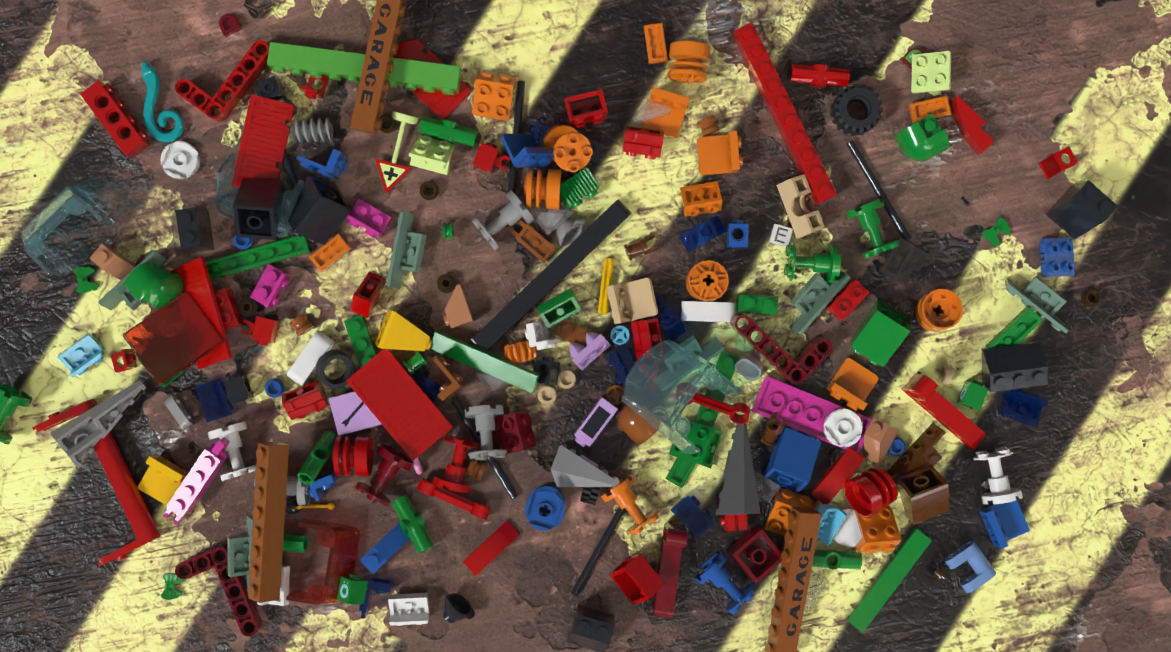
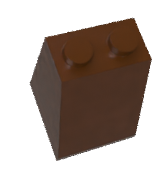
(923, 494)

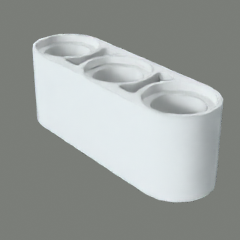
(707, 311)
(305, 364)

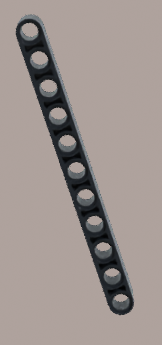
(551, 276)

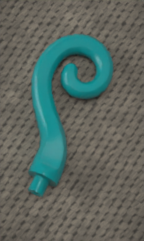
(153, 88)

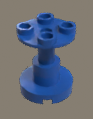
(545, 508)
(720, 577)

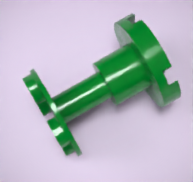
(869, 221)
(820, 262)
(9, 401)

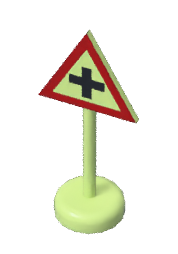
(390, 171)

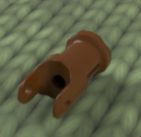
(640, 247)
(773, 430)

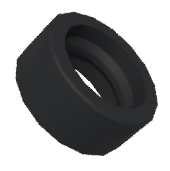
(325, 359)

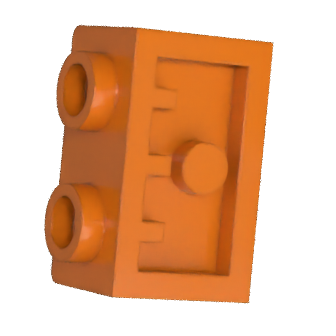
(701, 198)

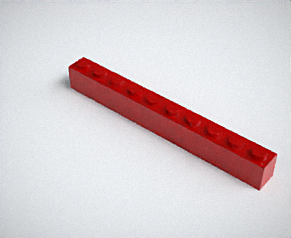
(783, 113)

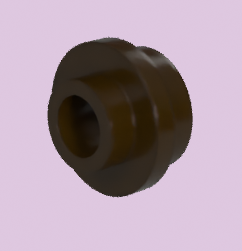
(387, 117)
(429, 184)
(442, 278)
(1096, 297)
(253, 307)
(940, 573)

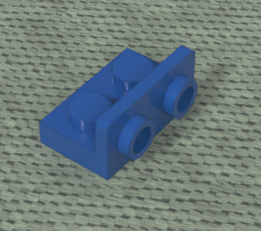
(318, 487)

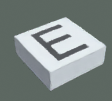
(780, 235)

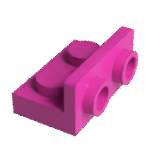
(369, 218)
(270, 286)

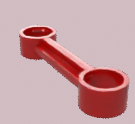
(724, 407)
(473, 507)

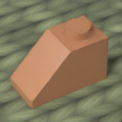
(112, 261)
(457, 309)
(878, 440)

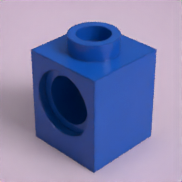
(737, 243)

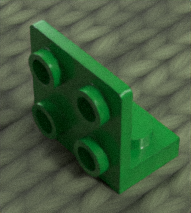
(705, 439)

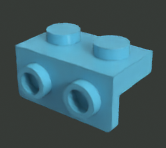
(82, 355)
(830, 523)

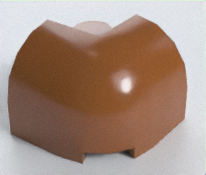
(633, 424)

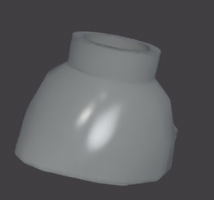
(569, 231)
(749, 365)

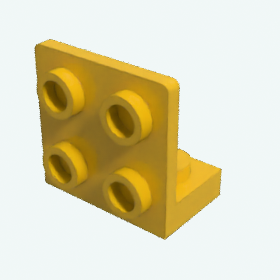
(162, 479)

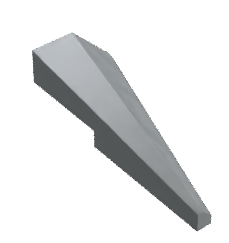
(84, 431)
(579, 471)

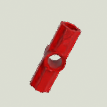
(819, 75)

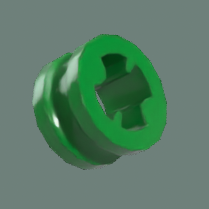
(448, 231)

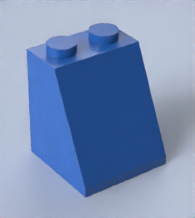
(792, 460)

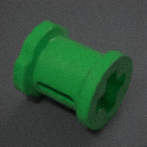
(415, 362)

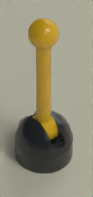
(293, 507)

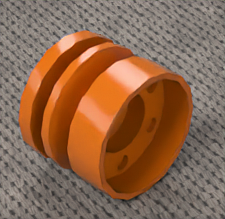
(688, 62)
(543, 188)
(698, 288)
(948, 305)

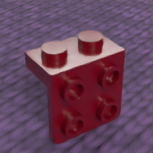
(513, 432)

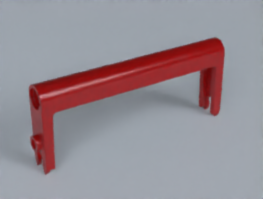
(120, 479)

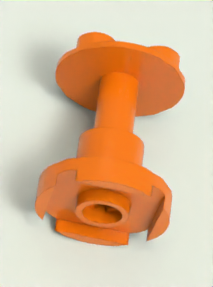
(571, 148)
(626, 499)

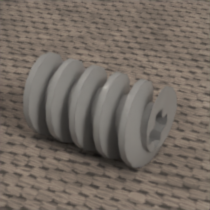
(311, 131)

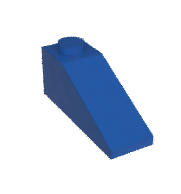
(384, 549)

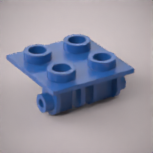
(1057, 257)

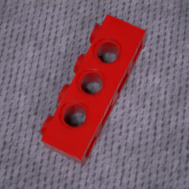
(94, 97)

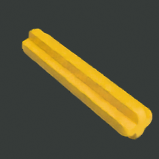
(606, 281)

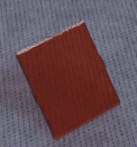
(173, 338)

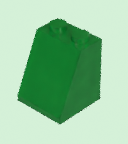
(880, 333)

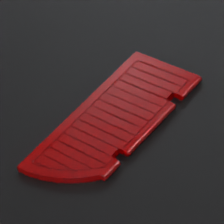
(439, 103)
(262, 140)

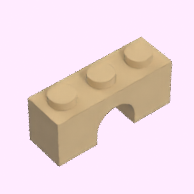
(793, 194)

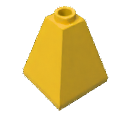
(401, 334)

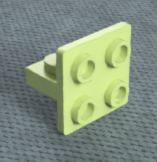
(931, 72)
(431, 154)

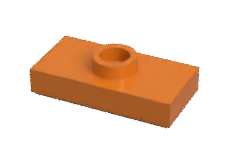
(655, 43)
(938, 107)
(330, 252)

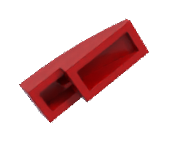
(969, 125)
(837, 475)
(491, 547)

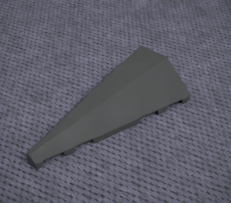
(739, 487)

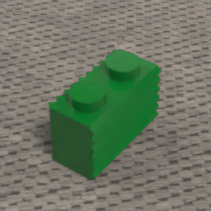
(577, 188)
(757, 304)
(559, 308)

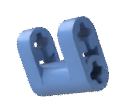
(977, 560)

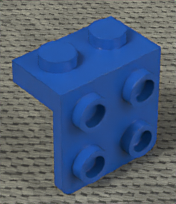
(524, 151)
(335, 167)

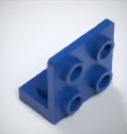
(1004, 522)

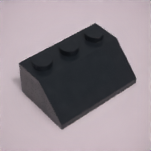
(1014, 366)

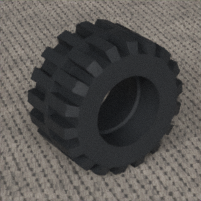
(869, 101)

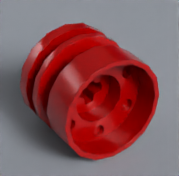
(350, 456)
(871, 491)

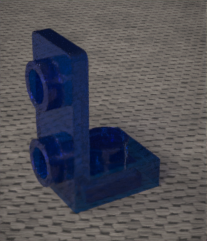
(538, 132)
(702, 233)
(668, 319)
(381, 586)

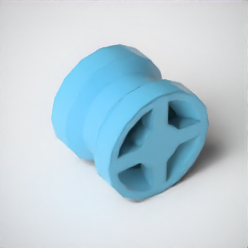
(619, 337)

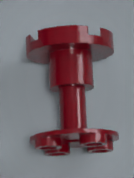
(388, 469)

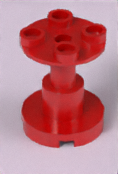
(455, 471)

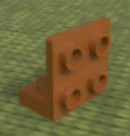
(448, 388)

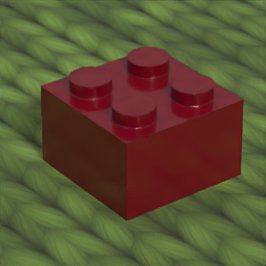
(755, 554)

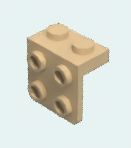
(632, 300)

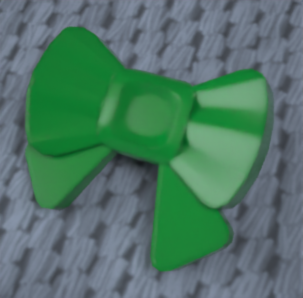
(991, 234)
(83, 284)
(170, 591)

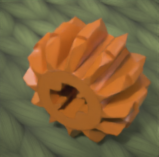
(519, 352)

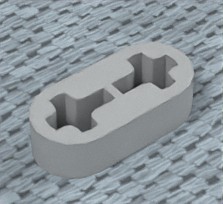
(179, 411)

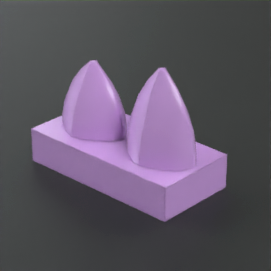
(582, 355)

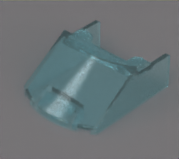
(665, 383)

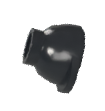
(457, 608)

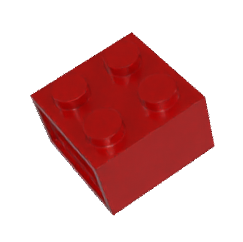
(584, 107)
(637, 579)

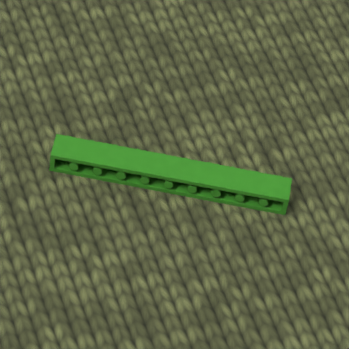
(349, 65)

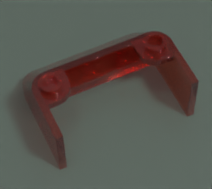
(342, 560)

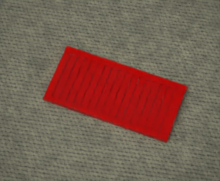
(197, 281)
(399, 404)

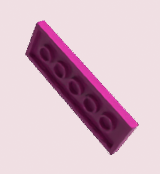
(799, 409)

